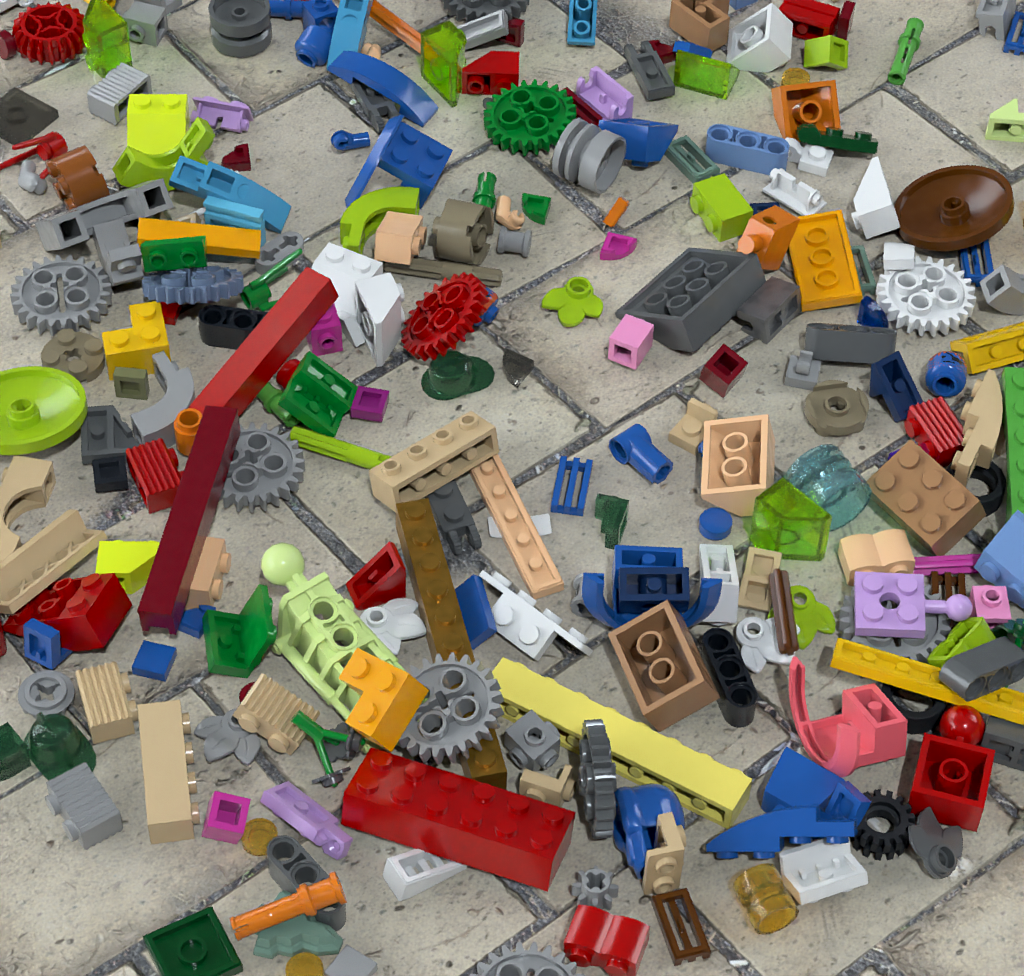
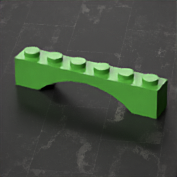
(1013, 425)

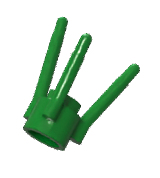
(257, 292)

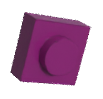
(370, 404)

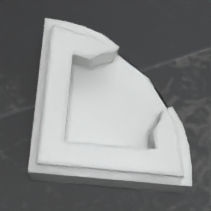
(351, 328)

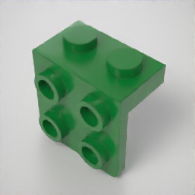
(239, 640)

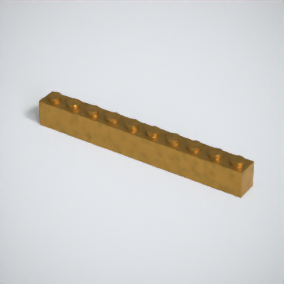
(443, 619)

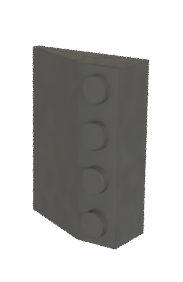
(695, 296)

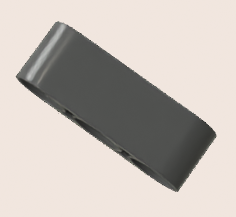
(849, 342)
(984, 669)
(297, 870)

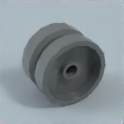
(240, 26)

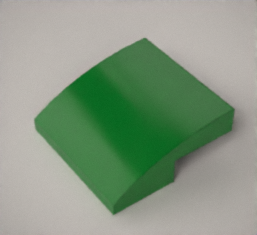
(318, 395)

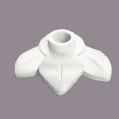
(396, 622)
(760, 647)

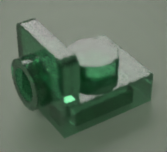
(614, 514)

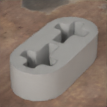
(277, 250)

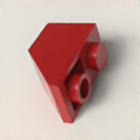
(491, 73)

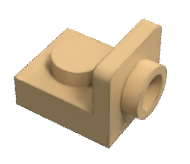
(690, 429)

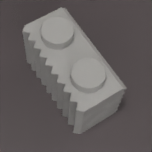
(111, 95)
(84, 806)

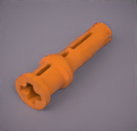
(305, 901)

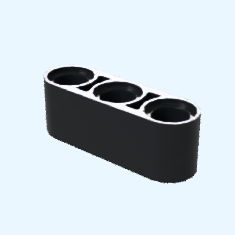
(226, 325)
(725, 661)

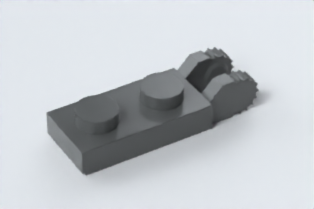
(649, 71)
(374, 104)
(453, 517)

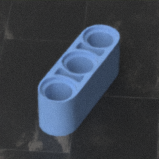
(746, 149)

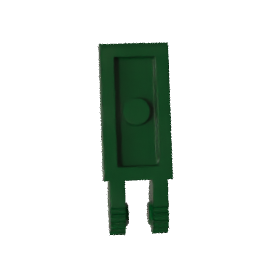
(835, 138)

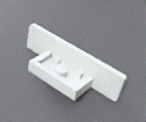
(524, 624)

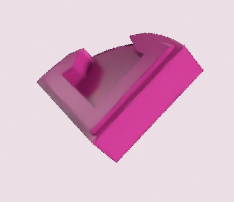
(617, 246)

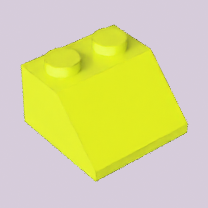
(156, 121)

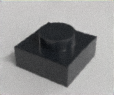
(110, 474)

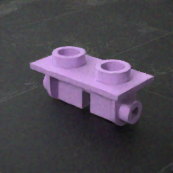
(234, 115)

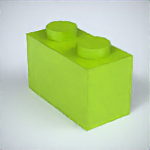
(721, 207)

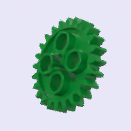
(528, 116)

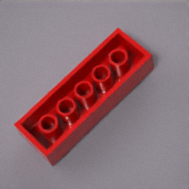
(458, 818)

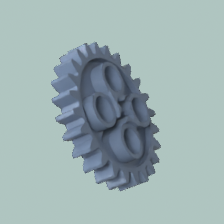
(193, 285)

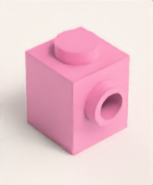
(631, 335)
(991, 604)

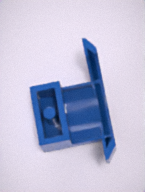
(405, 155)
(644, 557)

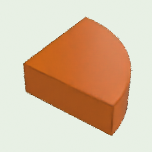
(616, 211)

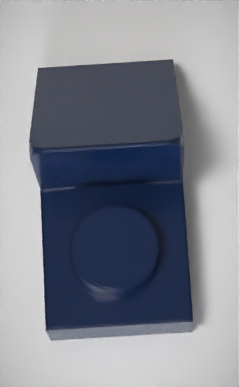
(895, 384)

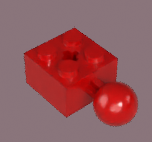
(953, 770)

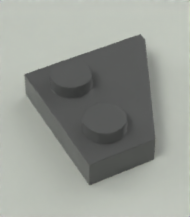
(104, 434)

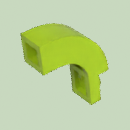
(138, 167)
(368, 211)

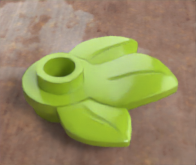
(573, 302)
(810, 616)

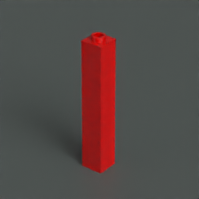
(269, 343)

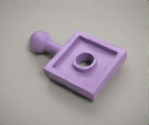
(908, 594)

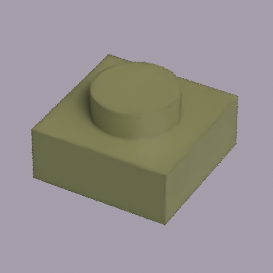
(131, 383)

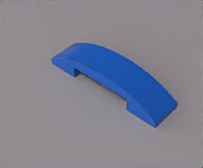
(388, 81)

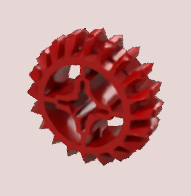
(49, 33)

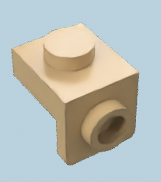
(548, 788)

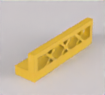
(992, 348)

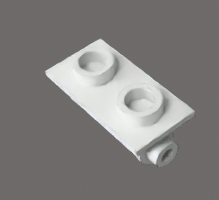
(797, 197)

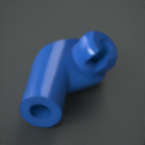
(344, 140)

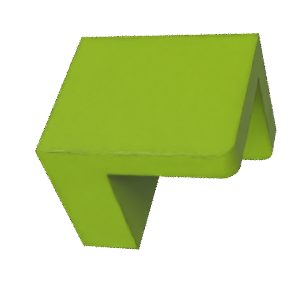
(826, 51)

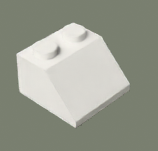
(761, 41)
(344, 269)
(380, 314)

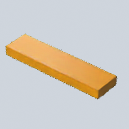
(220, 239)

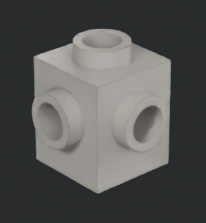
(533, 742)

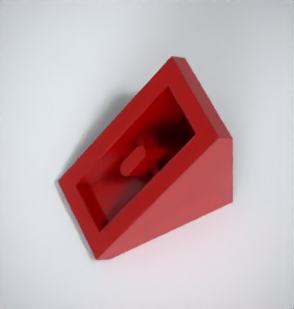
(379, 579)

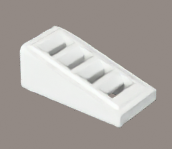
(404, 880)

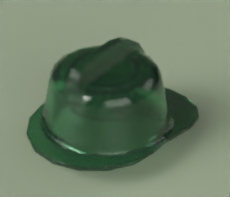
(456, 376)
(57, 745)

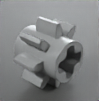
(595, 888)

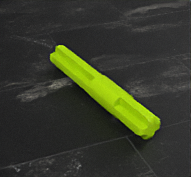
(337, 448)

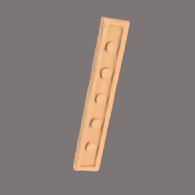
(516, 528)

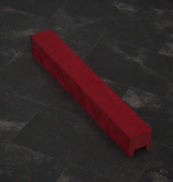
(190, 519)

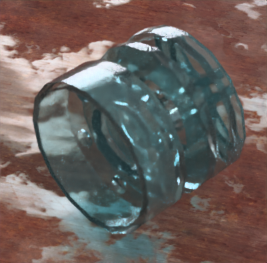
(831, 483)

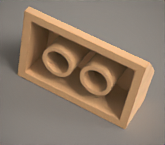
(737, 462)

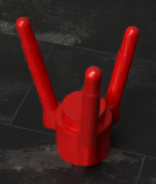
(49, 147)

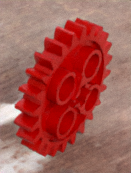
(444, 316)

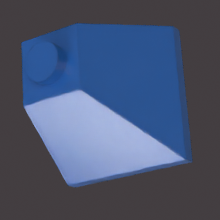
(644, 138)

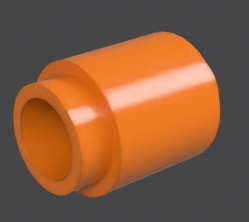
(185, 429)

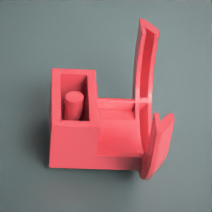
(862, 735)

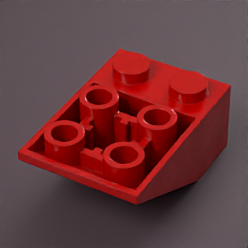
(80, 608)

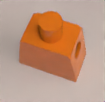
(769, 239)

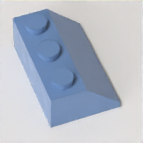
(1004, 559)

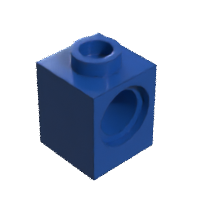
(319, 13)

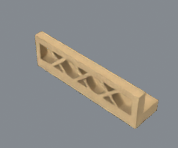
(45, 559)

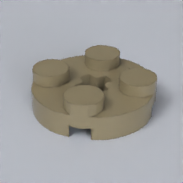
(78, 344)
(834, 422)

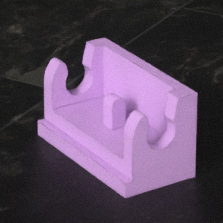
(605, 95)

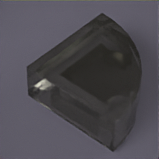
(516, 367)

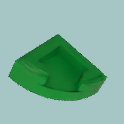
(536, 207)

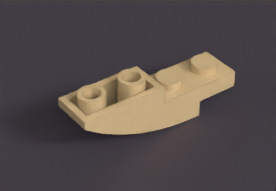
(981, 427)

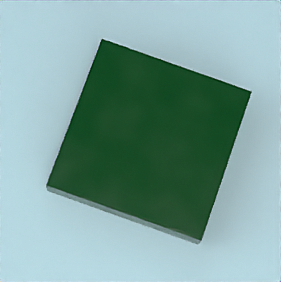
(193, 947)

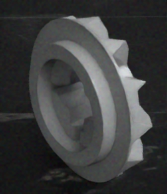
(49, 683)

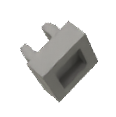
(802, 371)

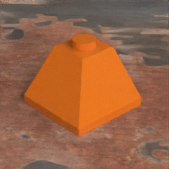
(806, 104)

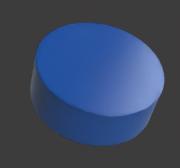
(715, 524)

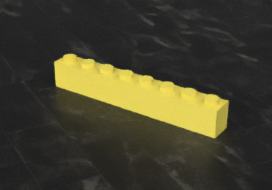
(637, 750)

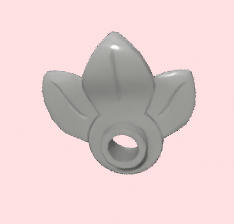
(225, 737)

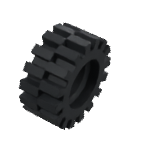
(879, 842)

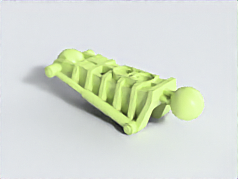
(317, 654)

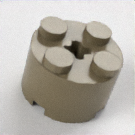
(463, 231)

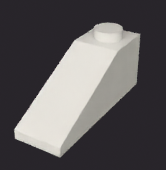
(874, 203)
(720, 563)

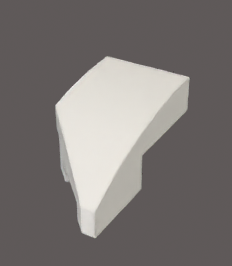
(898, 256)

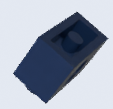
(648, 586)

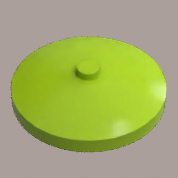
(38, 408)

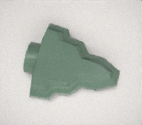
(297, 936)

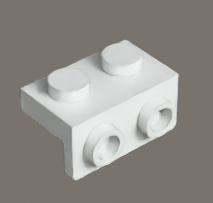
(820, 870)

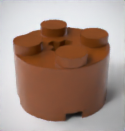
(77, 177)

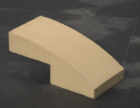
(755, 584)

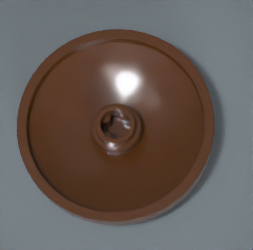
(954, 207)

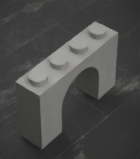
(77, 223)

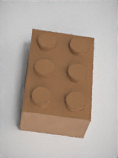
(925, 499)
(663, 666)

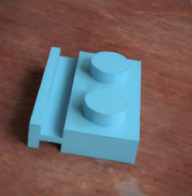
(232, 214)

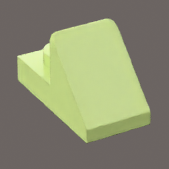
(1006, 123)

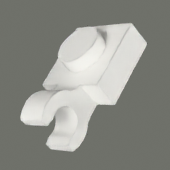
(811, 159)

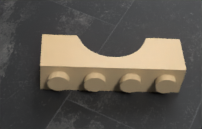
(24, 487)

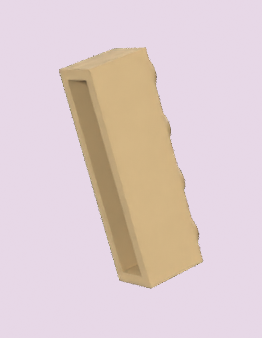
(166, 771)

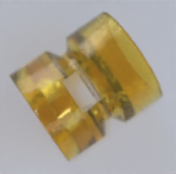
(765, 898)

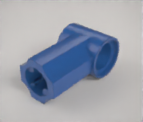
(636, 447)

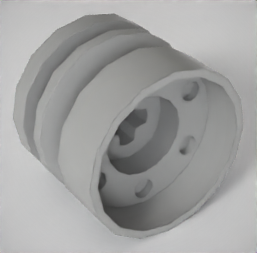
(589, 155)

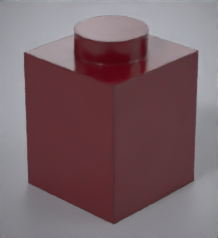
(723, 370)

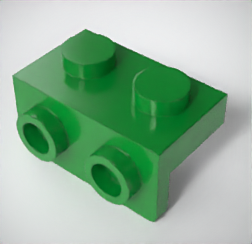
(174, 253)

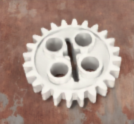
(926, 297)

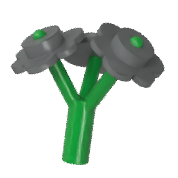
(338, 743)

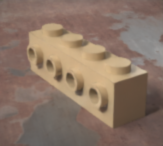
(434, 460)

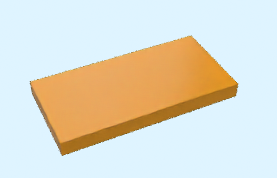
(824, 262)

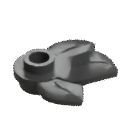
(936, 845)

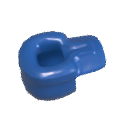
(637, 819)

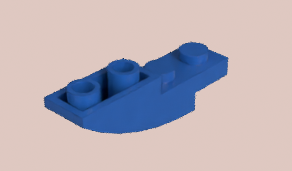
(766, 832)

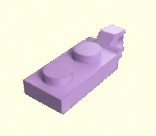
(308, 818)

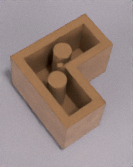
(701, 21)

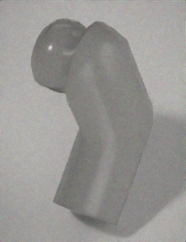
(29, 179)

